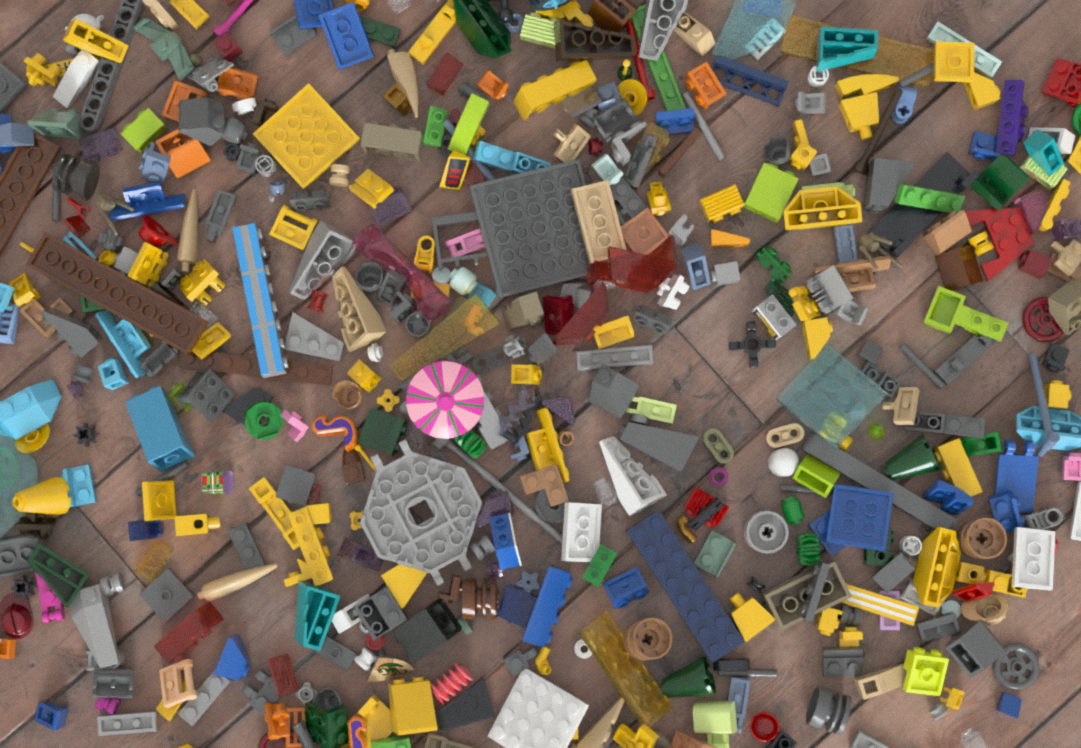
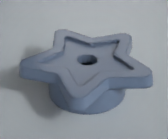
(532, 578)

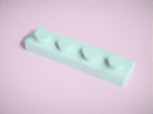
(983, 61)

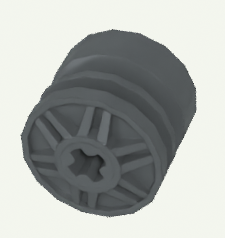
(832, 711)

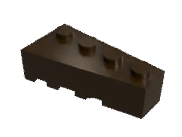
(582, 42)

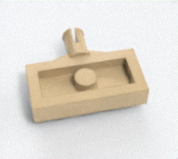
(571, 143)
(1068, 257)
(904, 405)

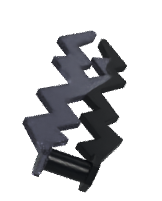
(522, 407)

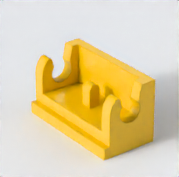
(613, 332)

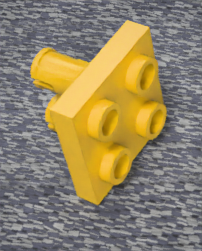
(195, 283)

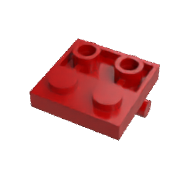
(1064, 82)

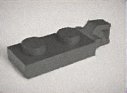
(639, 160)
(219, 214)

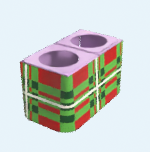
(217, 482)

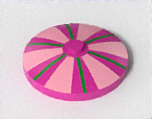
(445, 399)

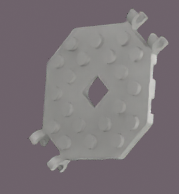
(434, 541)

